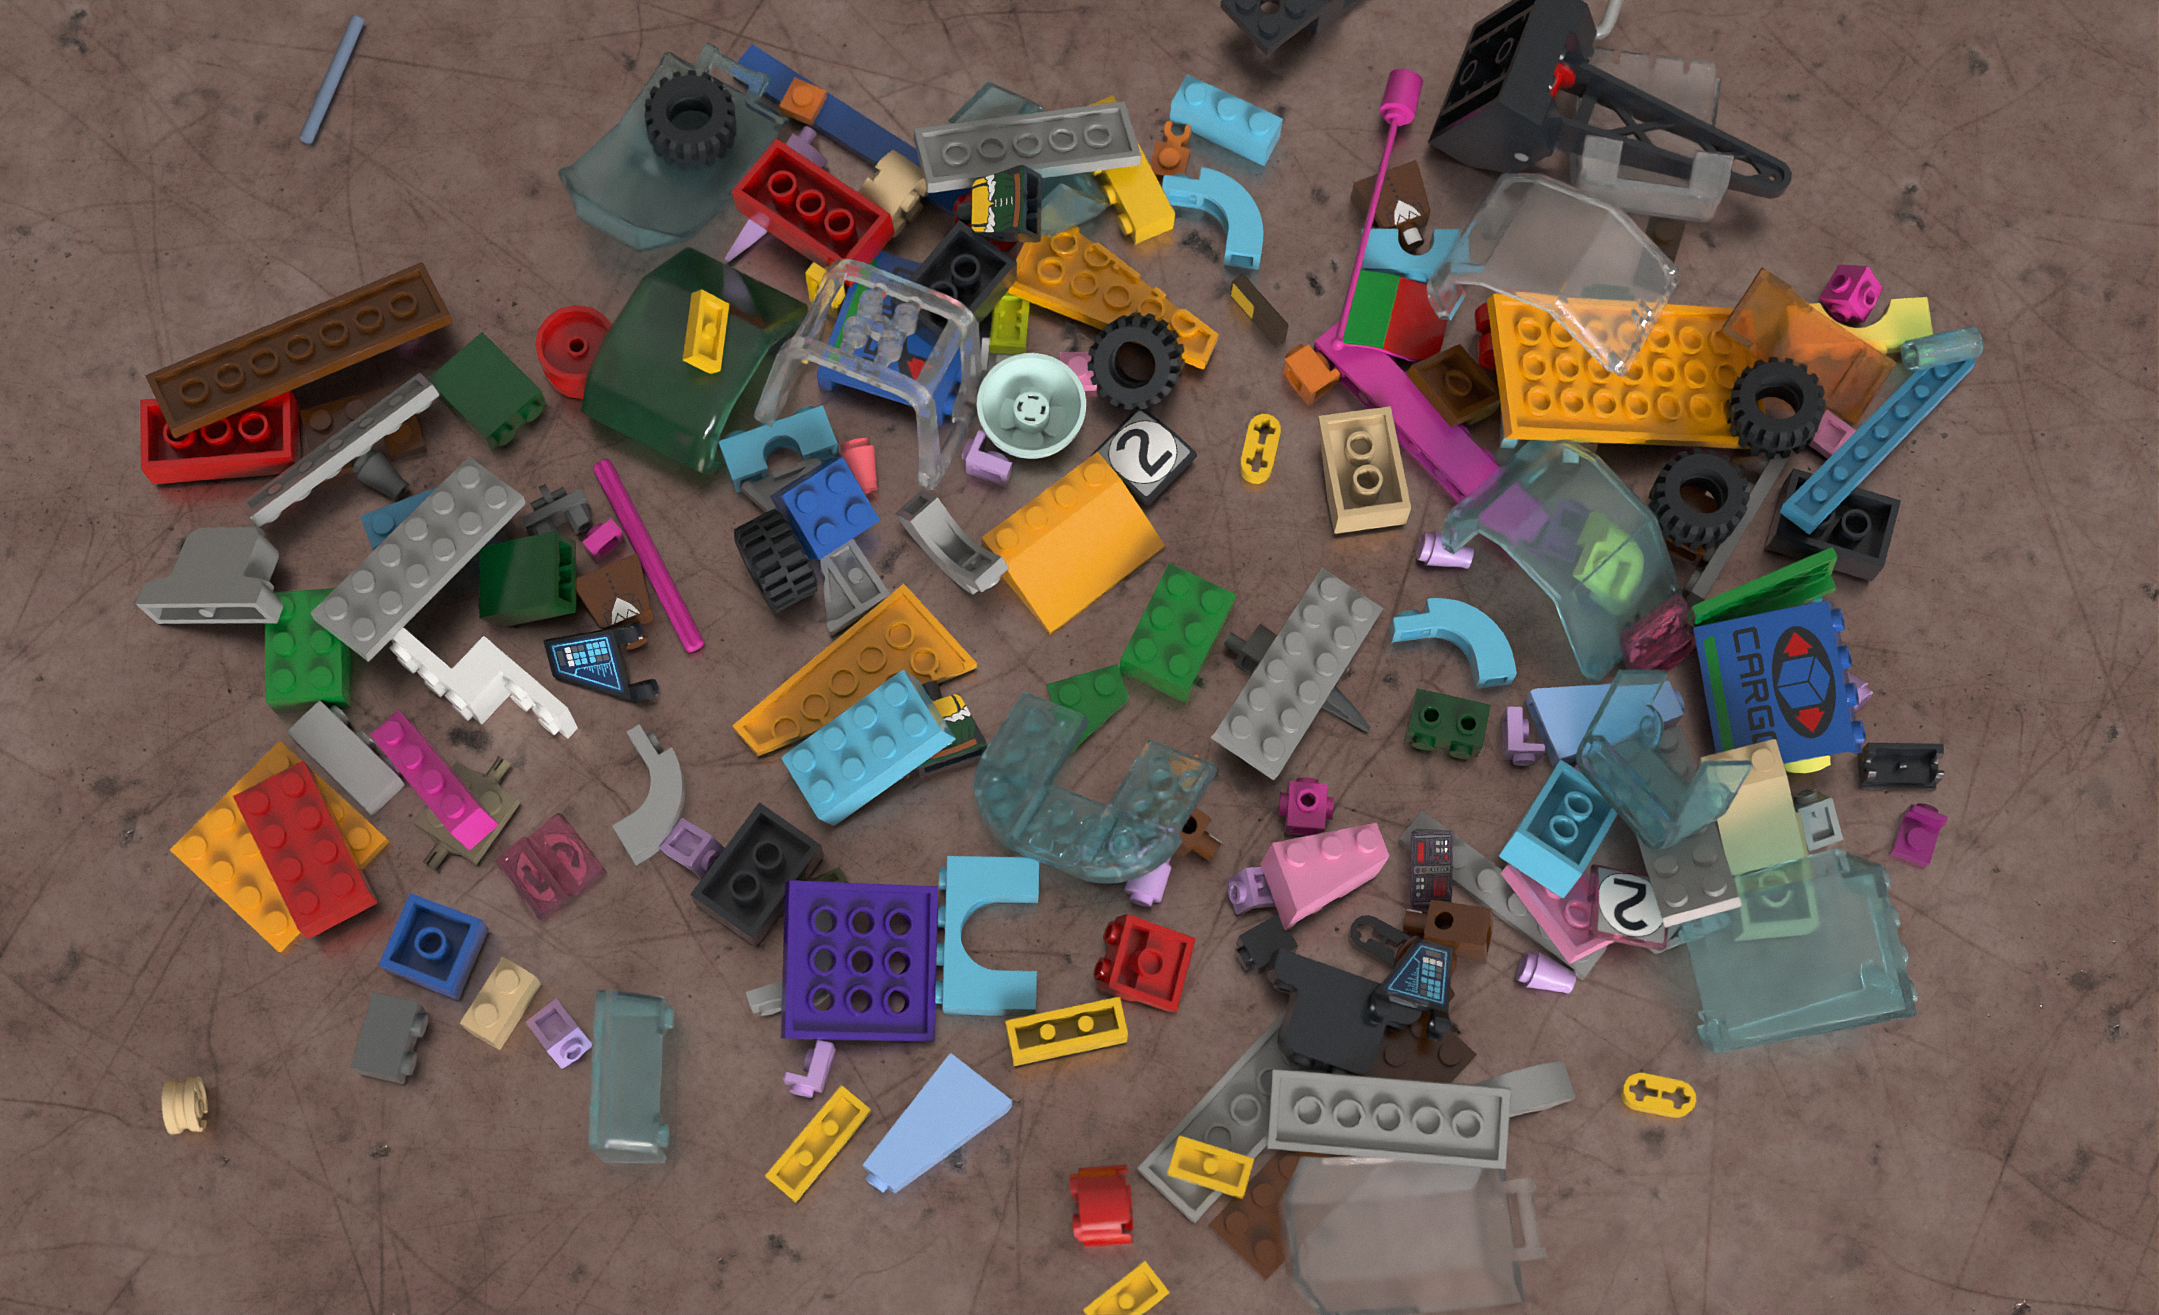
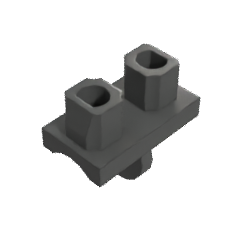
(557, 509)

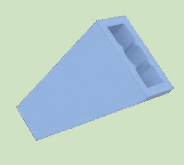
(1566, 713)
(936, 1123)

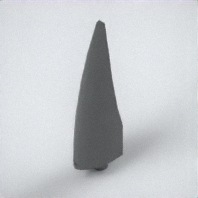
(1253, 651)

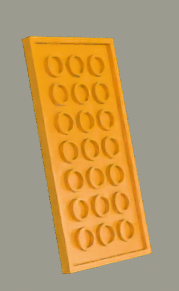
(1669, 396)

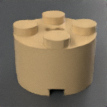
(896, 189)

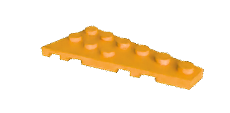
(1098, 287)
(882, 643)

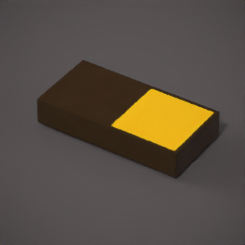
(1259, 310)

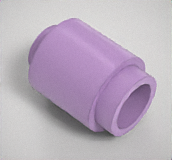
(1149, 887)

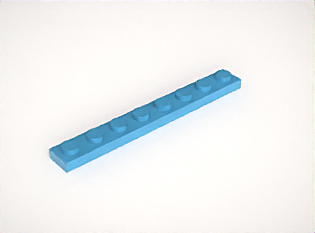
(1871, 444)

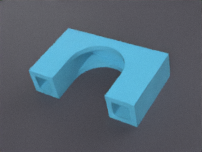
(969, 886)

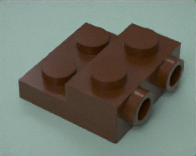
(1455, 386)

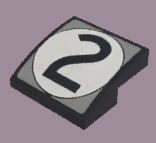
(1146, 455)

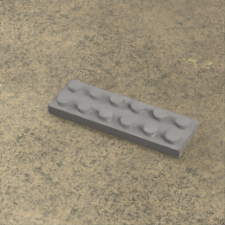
(1044, 141)
(418, 558)
(1297, 674)
(1694, 874)
(1227, 1117)
(1389, 1118)

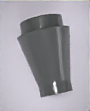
(379, 474)

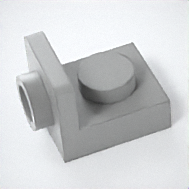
(1818, 818)

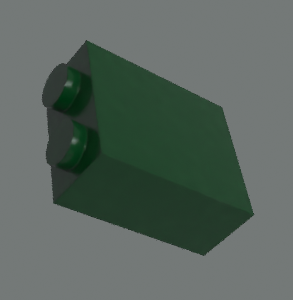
(487, 392)
(527, 579)

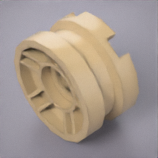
(184, 1105)

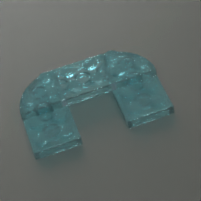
(1070, 830)

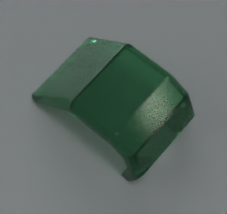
(639, 371)

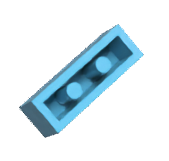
(1225, 120)

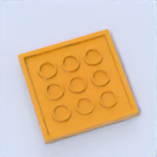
(230, 863)

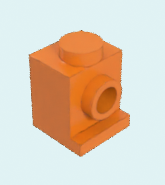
(1309, 373)

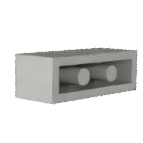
(347, 757)

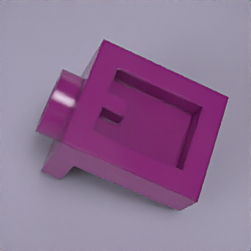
(1918, 833)

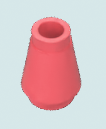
(861, 461)

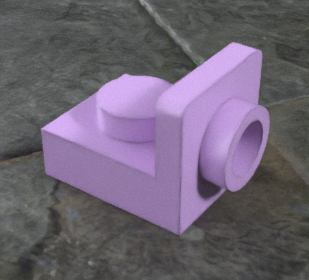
(987, 466)
(1513, 733)
(692, 847)
(1249, 890)
(559, 1033)
(818, 1065)

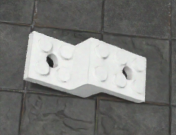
(482, 682)

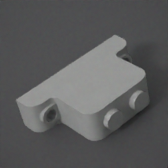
(217, 580)

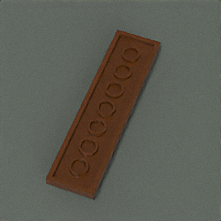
(298, 349)
(1253, 1223)

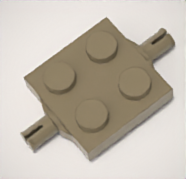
(490, 794)

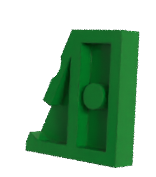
(1093, 694)

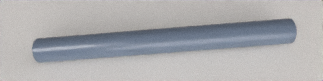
(331, 79)

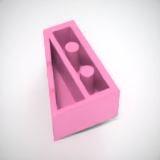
(1320, 868)

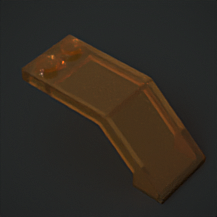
(1781, 324)

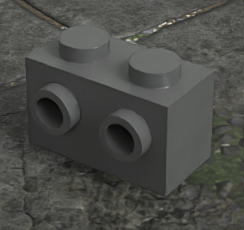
(389, 1038)

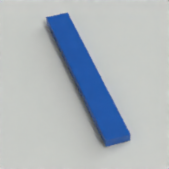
(844, 123)

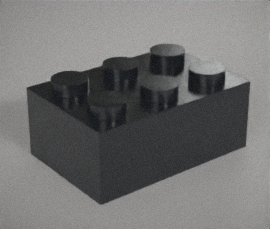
(966, 270)
(1856, 529)
(749, 876)

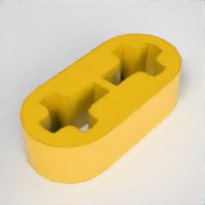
(1252, 446)
(1655, 1103)

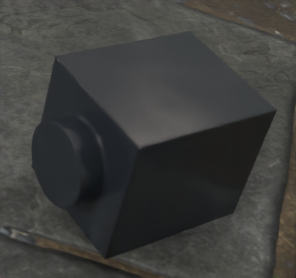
(1259, 943)

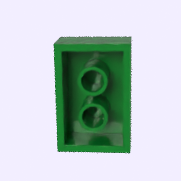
(1177, 633)
(304, 658)

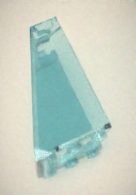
(1801, 954)

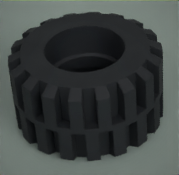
(683, 95)
(1109, 373)
(1783, 382)
(1715, 477)
(775, 560)

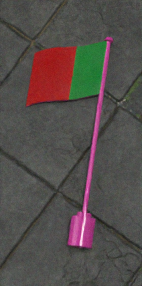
(1383, 308)

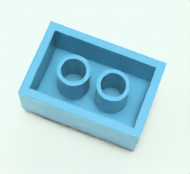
(1560, 830)

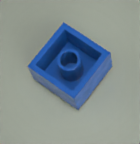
(825, 507)
(434, 946)

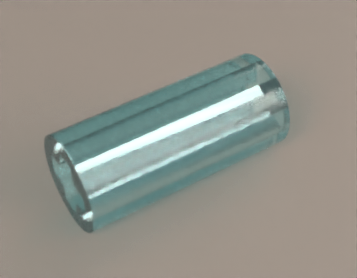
(1942, 348)

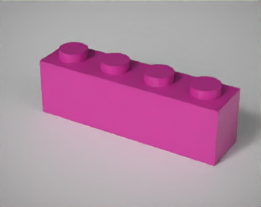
(434, 780)

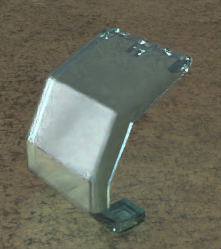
(1577, 538)

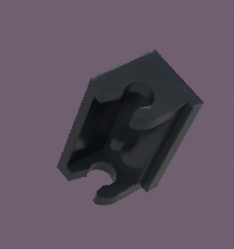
(1900, 766)

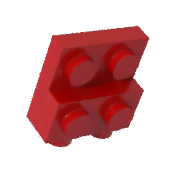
(1144, 962)

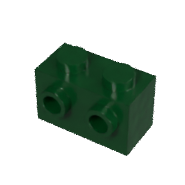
(1447, 723)

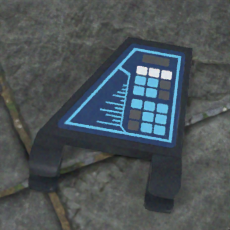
(597, 661)
(1420, 982)

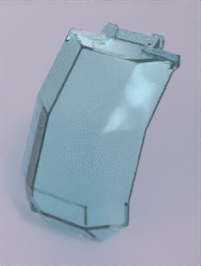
(654, 205)

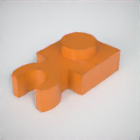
(1171, 156)

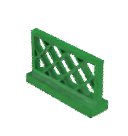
(1772, 592)

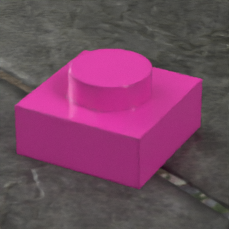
(602, 540)

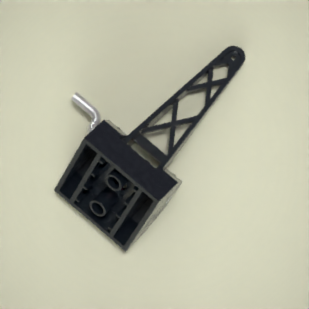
(1506, 114)

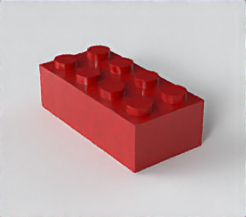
(811, 209)
(241, 445)
(305, 850)

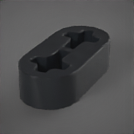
(1382, 931)

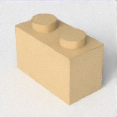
(501, 1003)

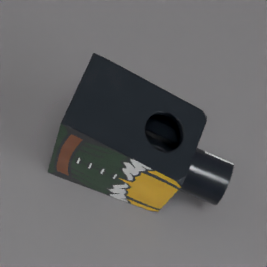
(1006, 206)
(969, 740)

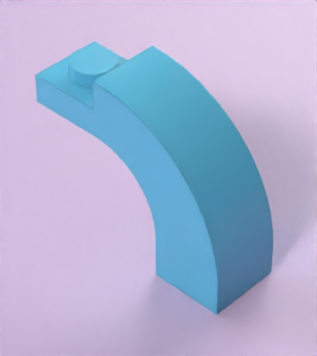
(1229, 205)
(1467, 628)

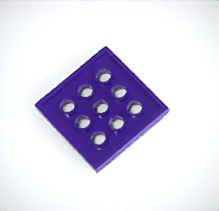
(802, 978)

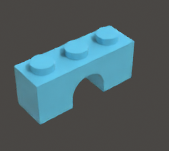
(1386, 256)
(804, 432)

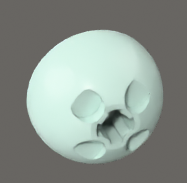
(1033, 389)

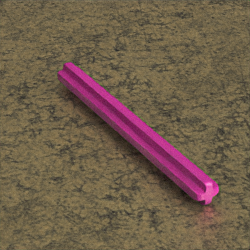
(648, 555)

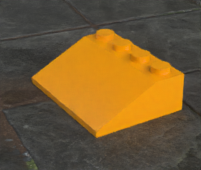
(1073, 543)

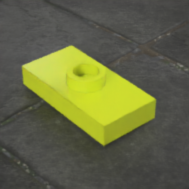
(1009, 326)

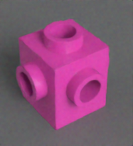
(1851, 293)
(1302, 819)

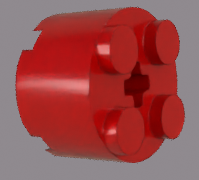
(1103, 1206)

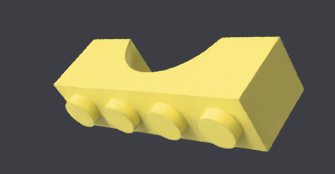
(1899, 322)

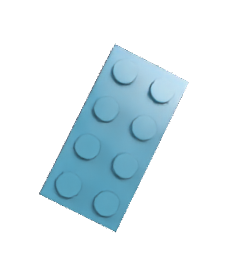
(868, 748)

